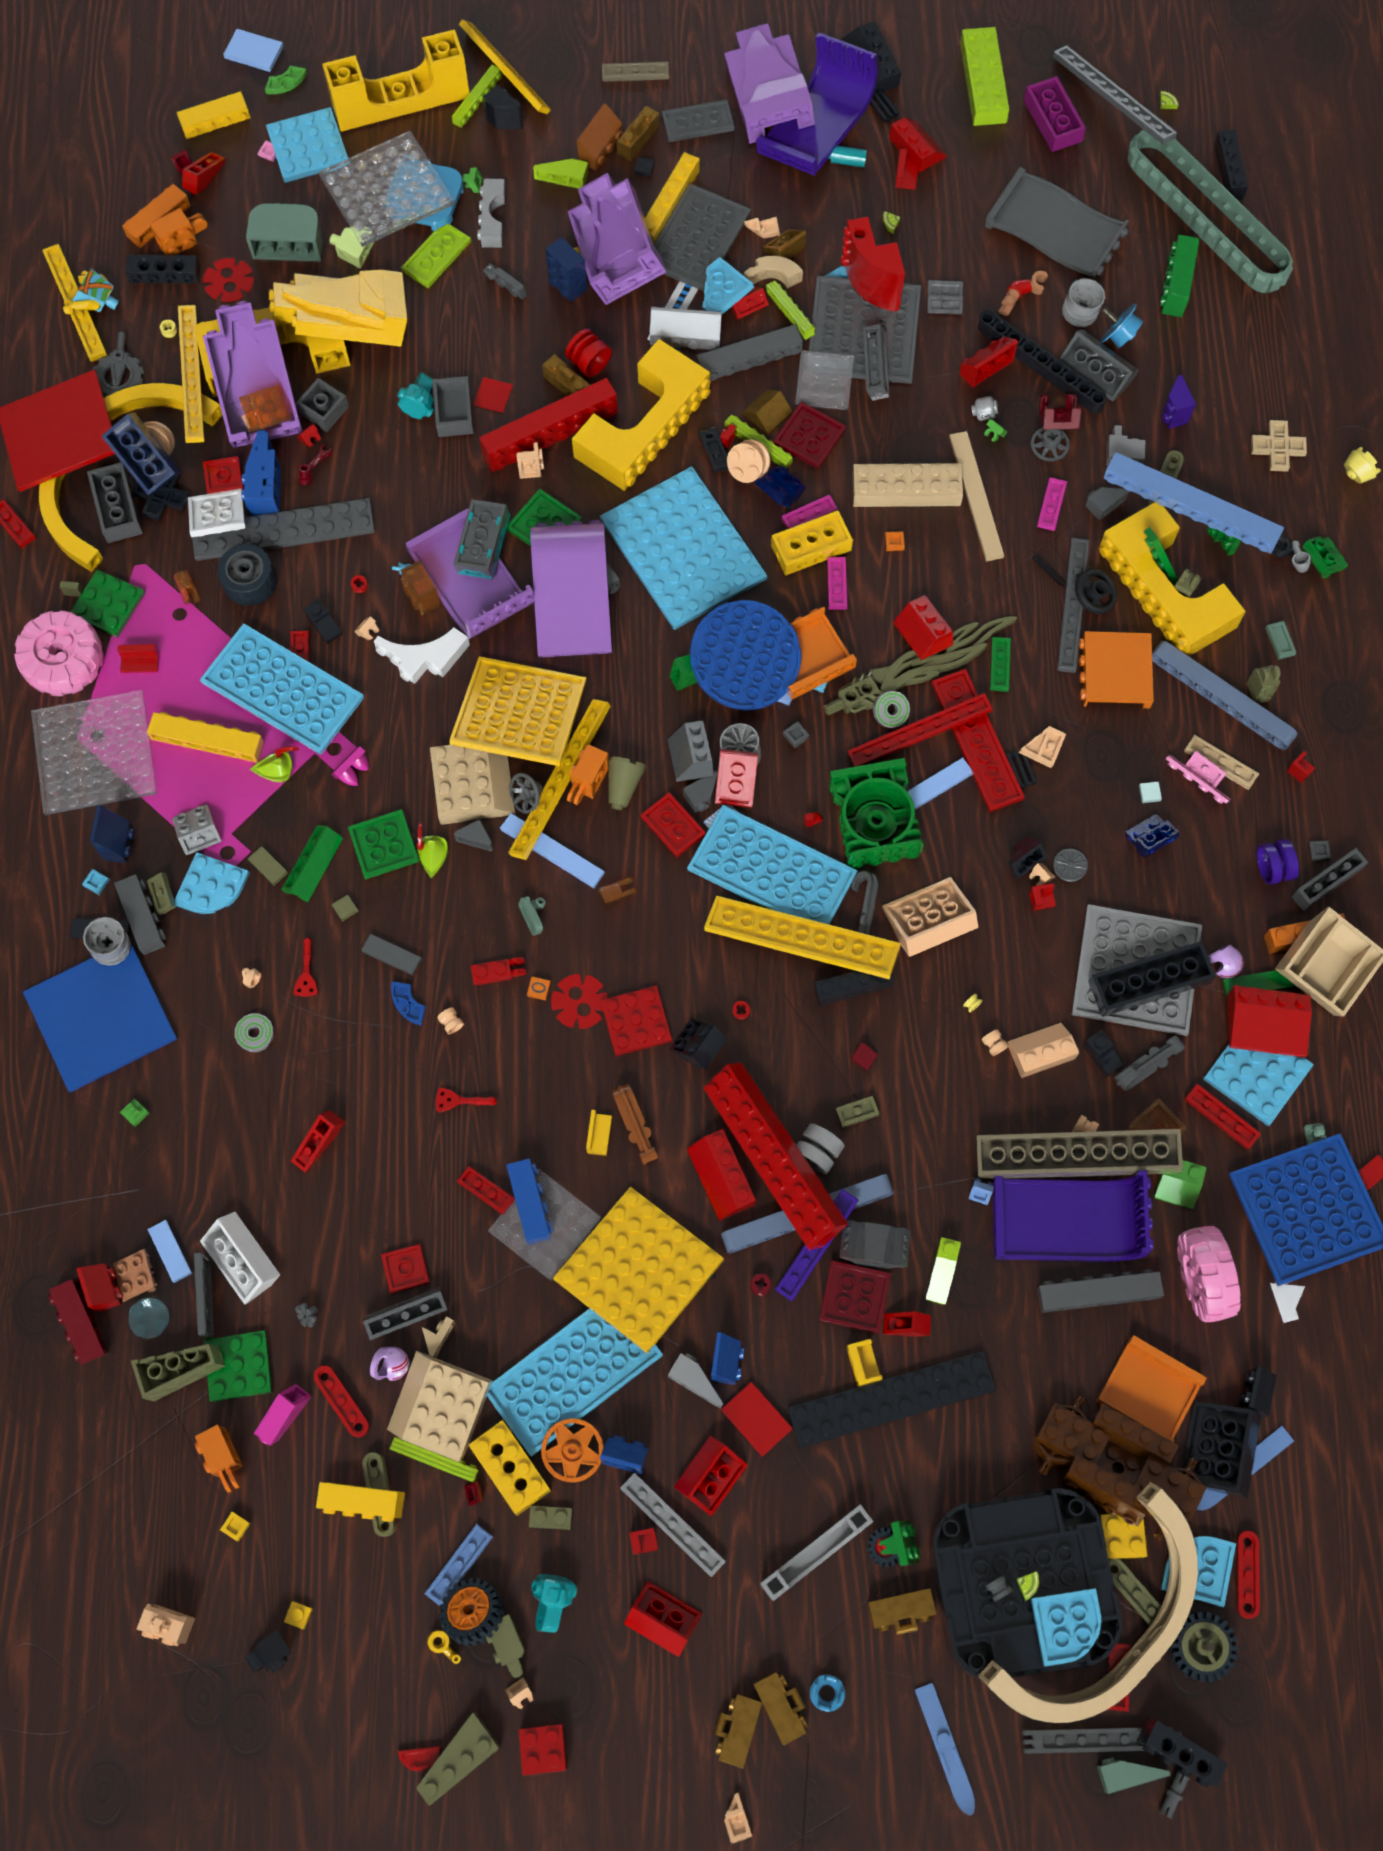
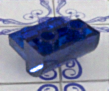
(781, 486)
(1151, 835)

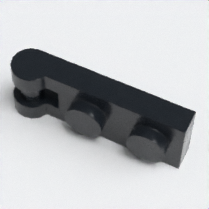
(714, 449)

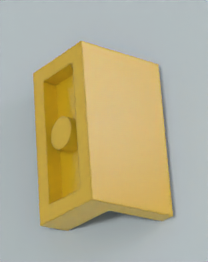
(598, 1134)

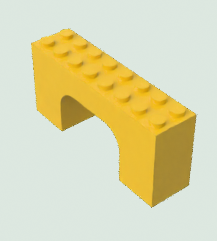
(367, 101)
(325, 352)
(625, 453)
(1184, 621)

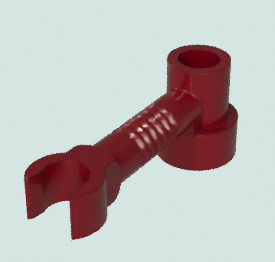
(305, 470)

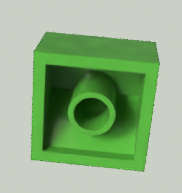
(1182, 1187)

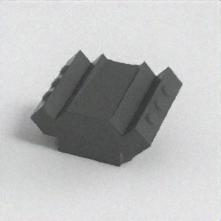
(875, 1245)

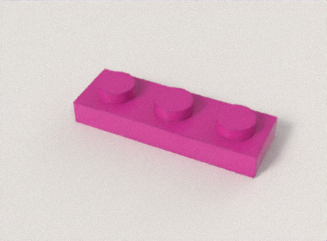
(1052, 504)
(809, 512)
(837, 583)

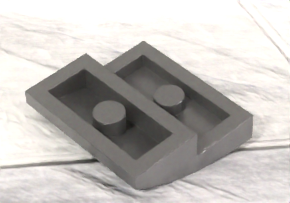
(945, 297)

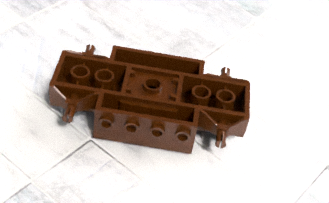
(1111, 1440)

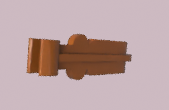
(634, 1122)

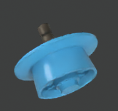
(1123, 327)

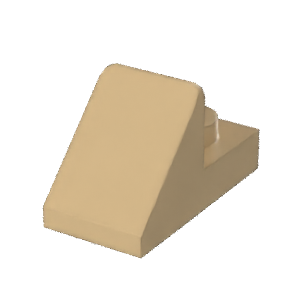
(436, 1341)

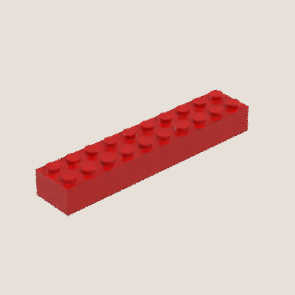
(775, 1156)

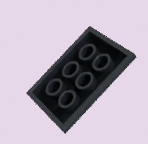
(871, 39)
(1224, 1445)

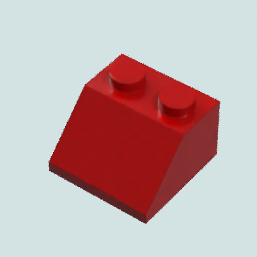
(99, 1287)

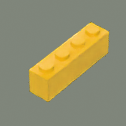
(213, 115)
(360, 1500)

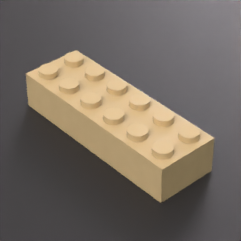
(907, 485)

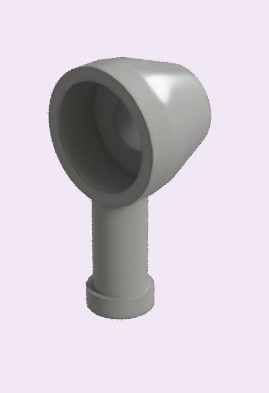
(1300, 560)

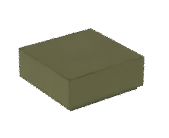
(71, 588)
(344, 908)

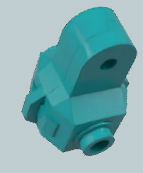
(416, 399)
(553, 1595)

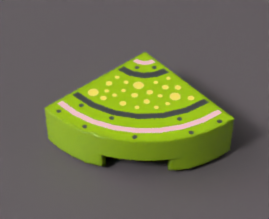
(1168, 101)
(890, 221)
(1028, 1584)

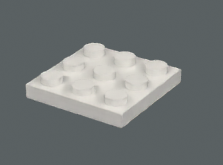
(216, 513)

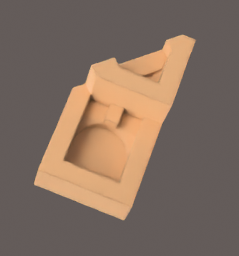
(764, 228)
(736, 1821)

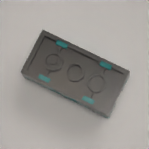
(482, 539)

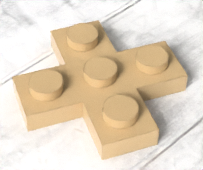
(1278, 445)

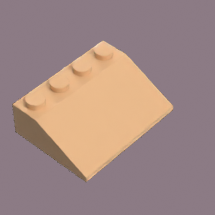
(931, 916)

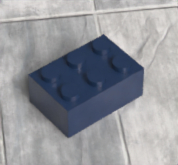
(566, 269)

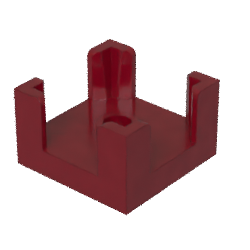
(1060, 417)

